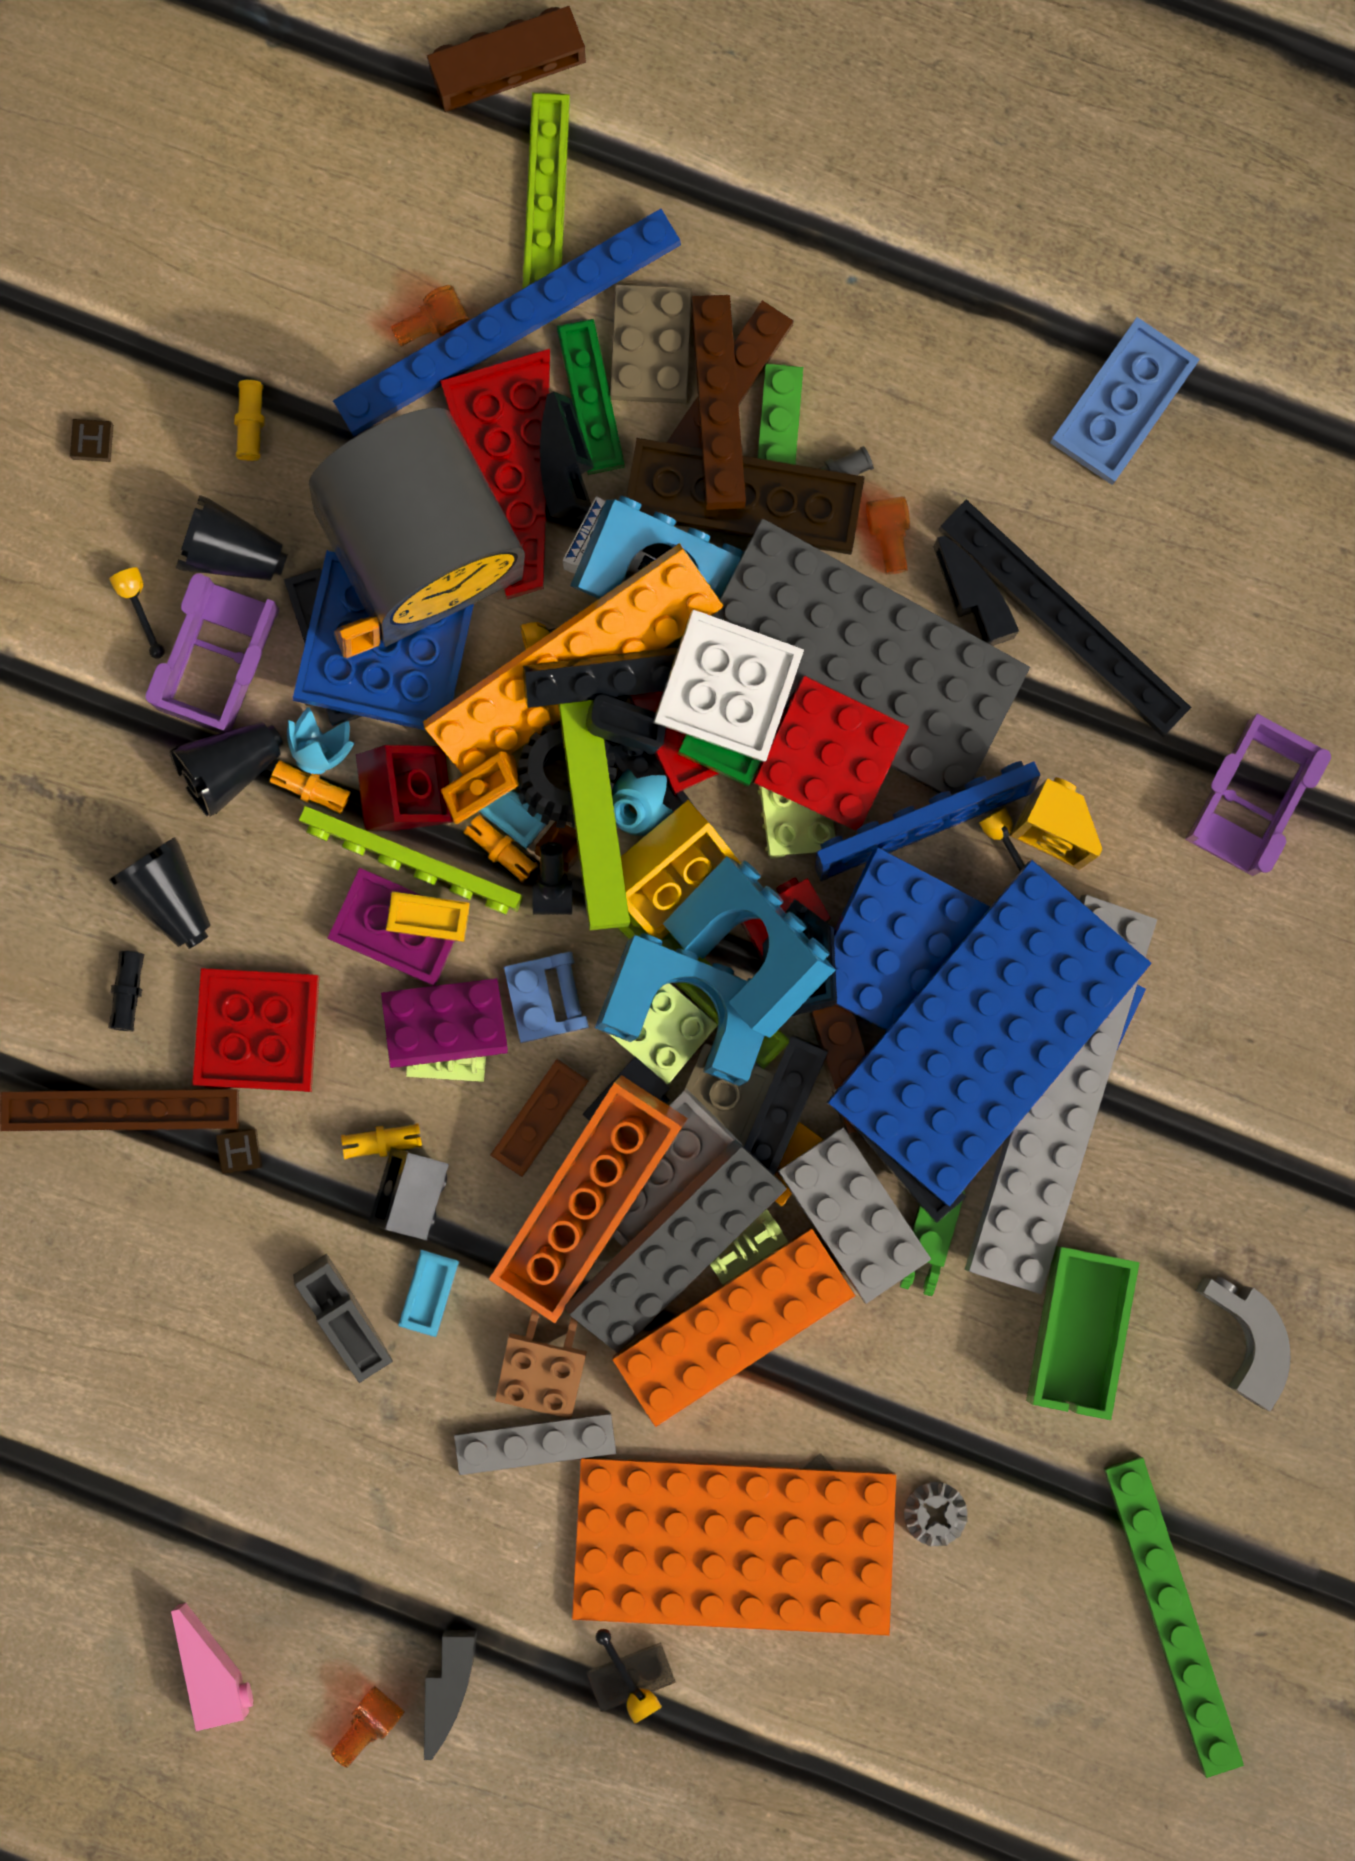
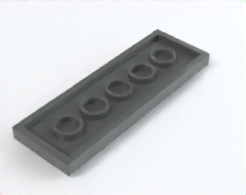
(675, 1247)

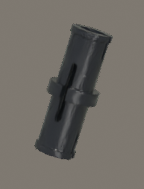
(126, 991)

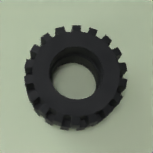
(534, 786)

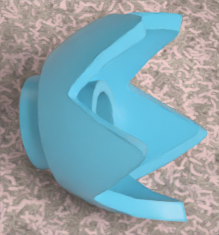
(317, 750)
(646, 796)

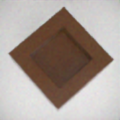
(565, 837)

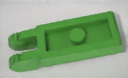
(936, 1241)

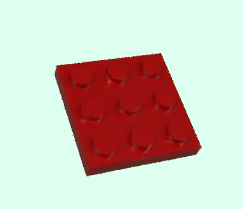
(830, 753)
(256, 1030)

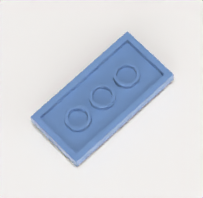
(1124, 401)

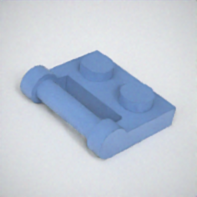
(533, 1001)

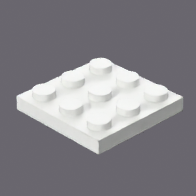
(728, 685)

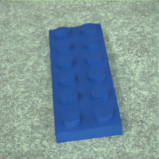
(914, 825)

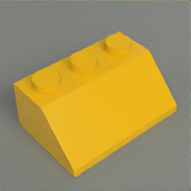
(1059, 824)
(670, 866)

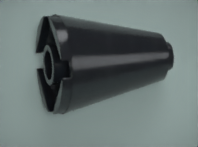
(228, 545)
(225, 763)
(166, 894)

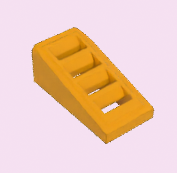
(358, 636)

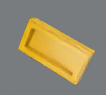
(428, 916)

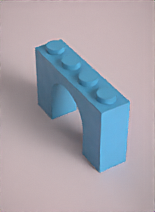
(626, 531)
(793, 962)
(648, 967)

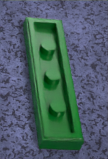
(591, 394)

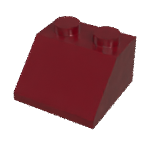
(403, 787)

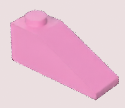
(210, 1675)

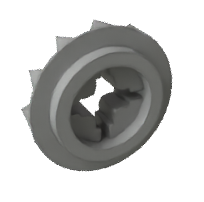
(917, 1516)

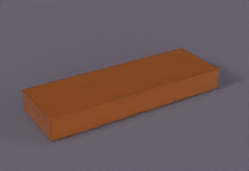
(539, 1118)

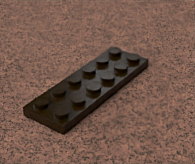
(800, 499)

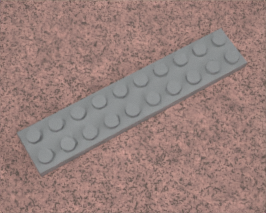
(1049, 1143)

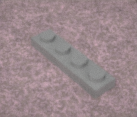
(535, 1443)

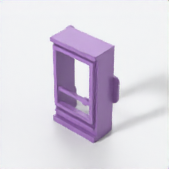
(229, 610)
(1229, 840)

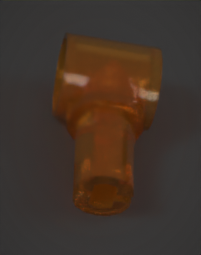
(439, 314)
(889, 522)
(372, 1720)

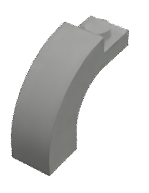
(1267, 1342)

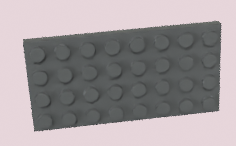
(878, 653)

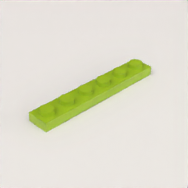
(395, 855)

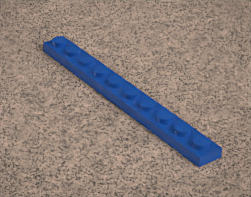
(507, 322)

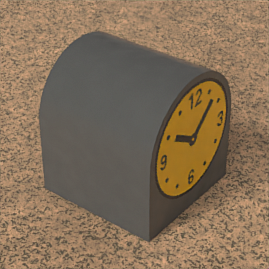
(414, 522)

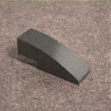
(342, 1318)
(447, 1688)

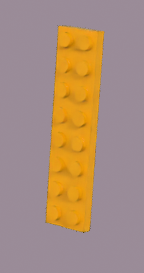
(633, 617)

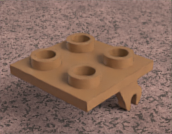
(541, 1374)

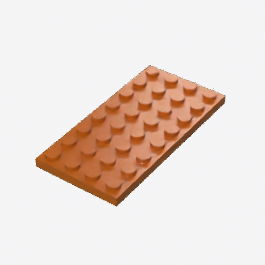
(734, 1546)

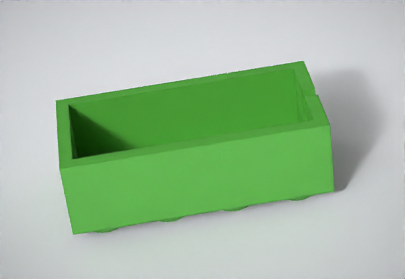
(1082, 1332)

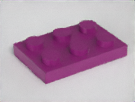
(363, 929)
(444, 1023)

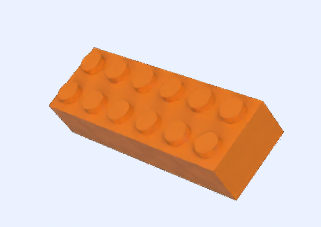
(588, 1198)
(733, 1326)

